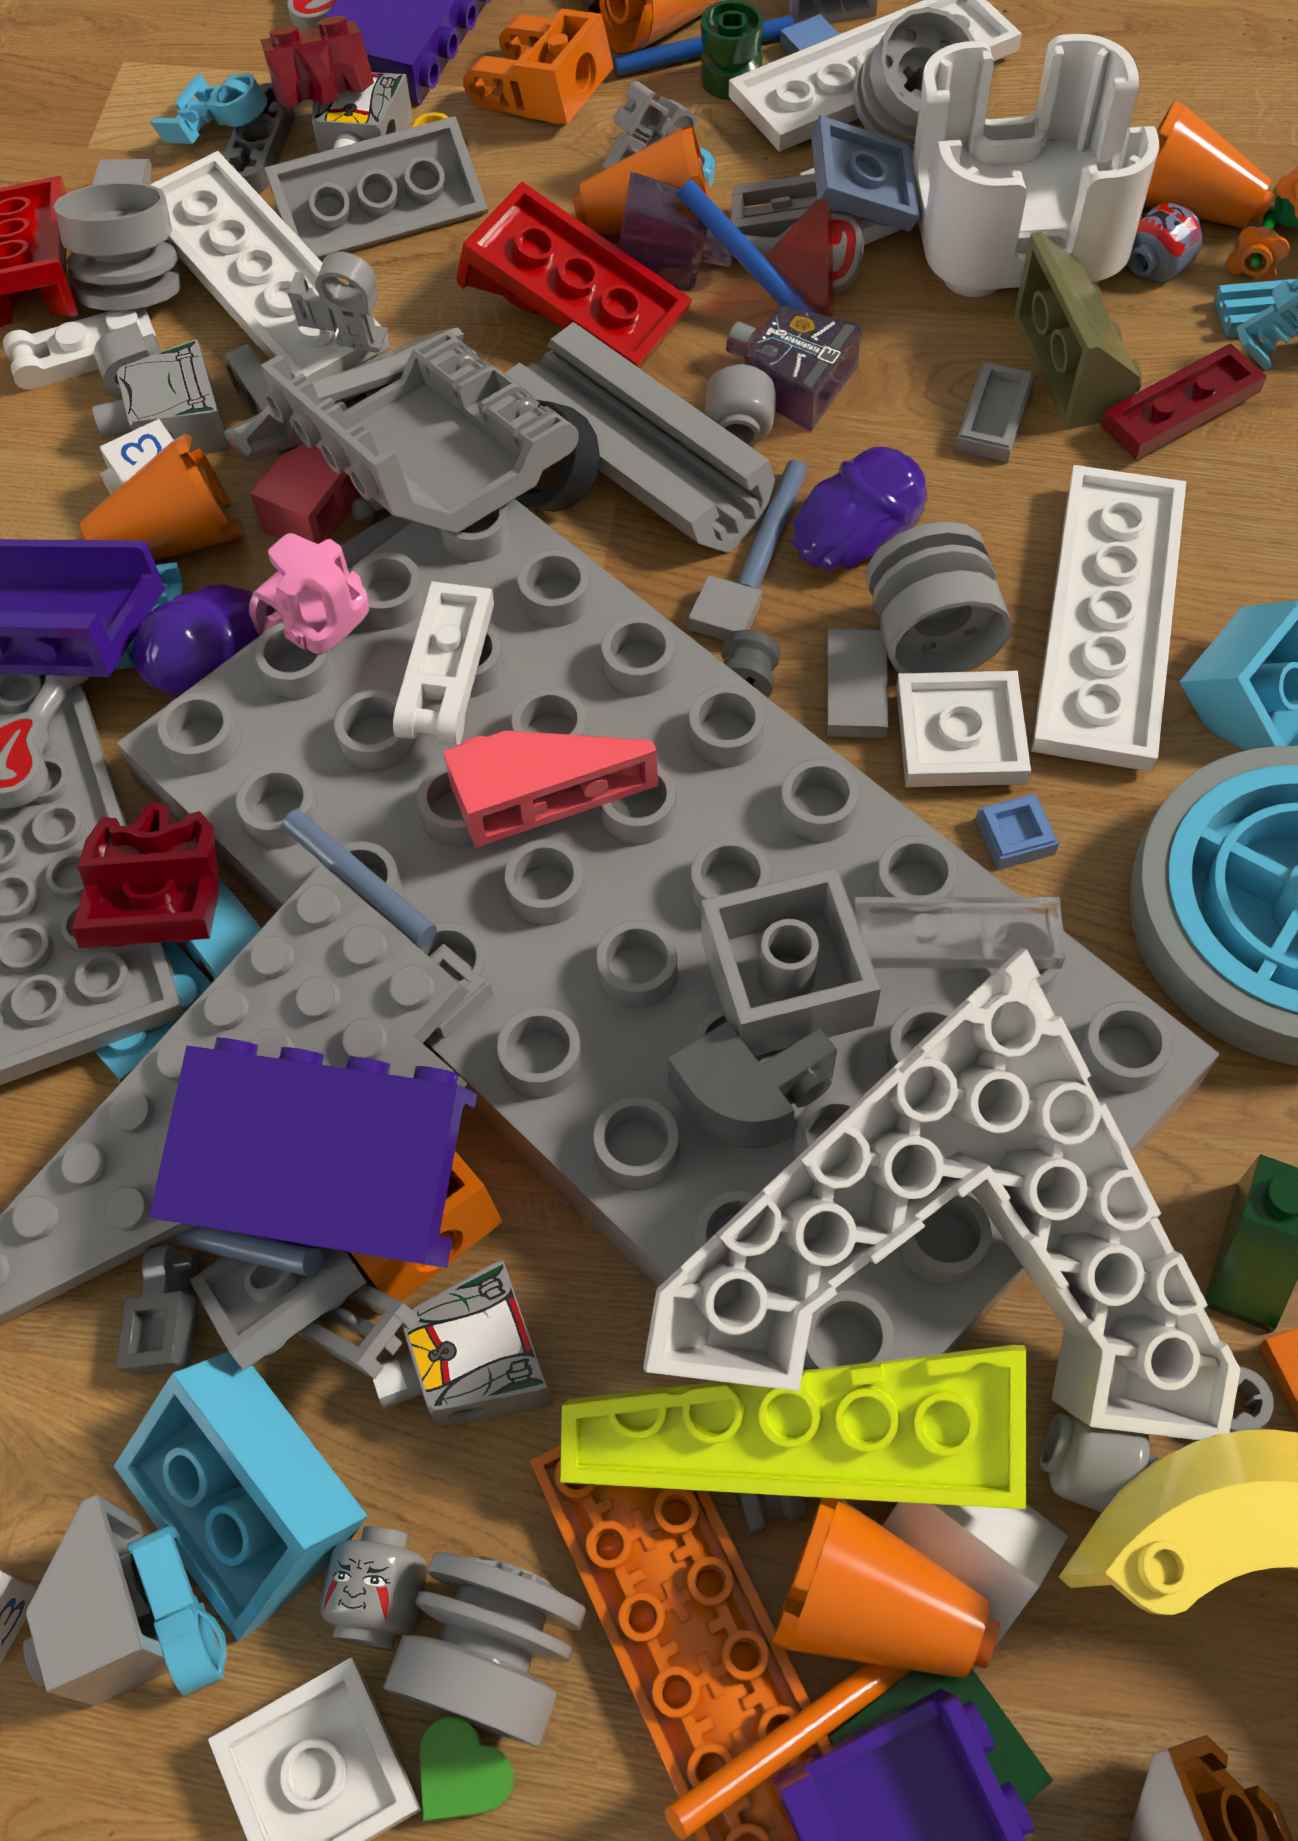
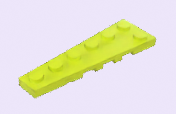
(863, 1431)

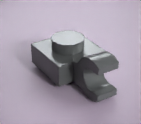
(161, 1323)

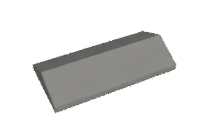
(378, 188)

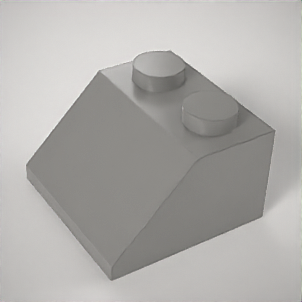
(92, 1612)

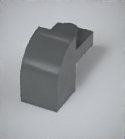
(739, 1097)

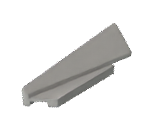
(266, 435)

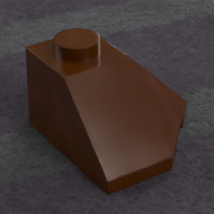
(1197, 1800)

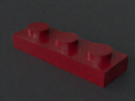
(1183, 401)

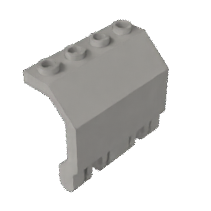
(436, 442)

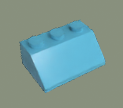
(240, 1488)

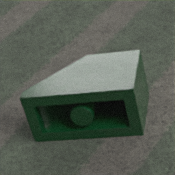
(1258, 1246)

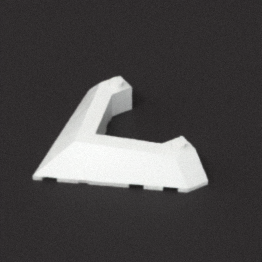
(989, 1109)

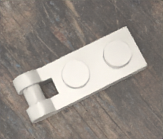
(65, 349)
(443, 662)

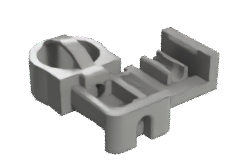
(645, 122)
(340, 304)

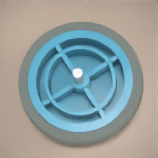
(1222, 900)

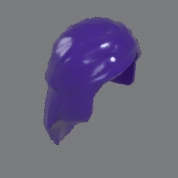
(860, 508)
(193, 636)

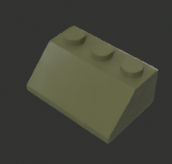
(1072, 335)

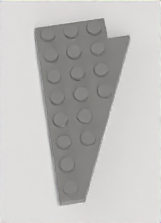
(312, 979)

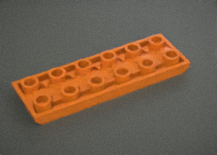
(683, 1634)

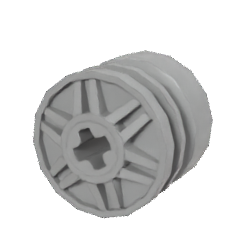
(899, 65)
(118, 245)
(938, 599)
(486, 1647)

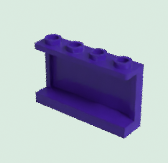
(411, 35)
(72, 604)
(312, 1150)
(906, 1780)

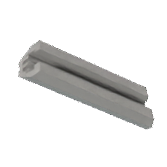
(655, 440)

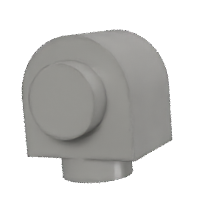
(121, 348)

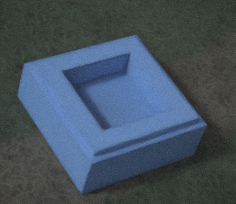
(806, 34)
(1016, 831)

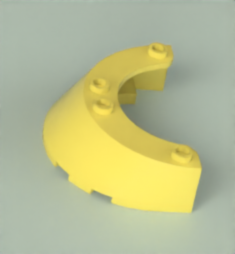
(1196, 1521)

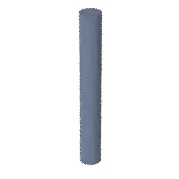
(773, 524)
(359, 878)
(253, 1249)

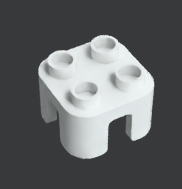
(1055, 172)

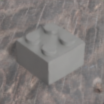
(789, 961)

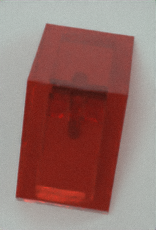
(807, 257)

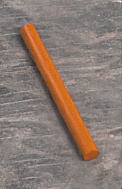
(779, 1747)

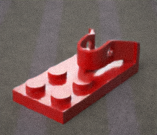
(32, 248)
(570, 274)

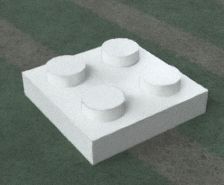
(962, 729)
(316, 1764)

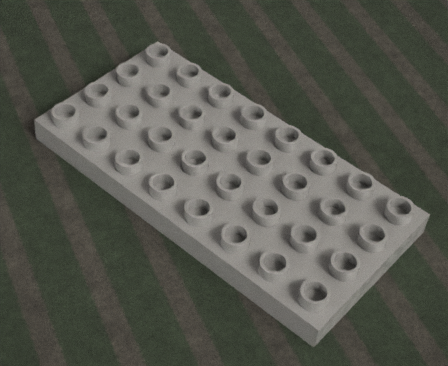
(600, 913)

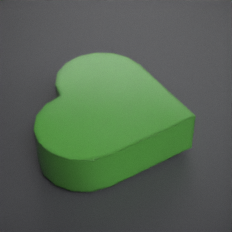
(461, 1773)

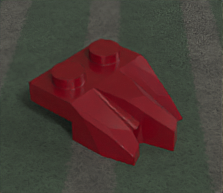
(317, 61)
(147, 881)

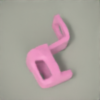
(310, 594)

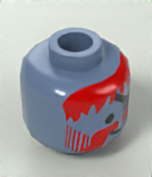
(1165, 242)

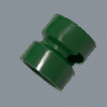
(730, 44)

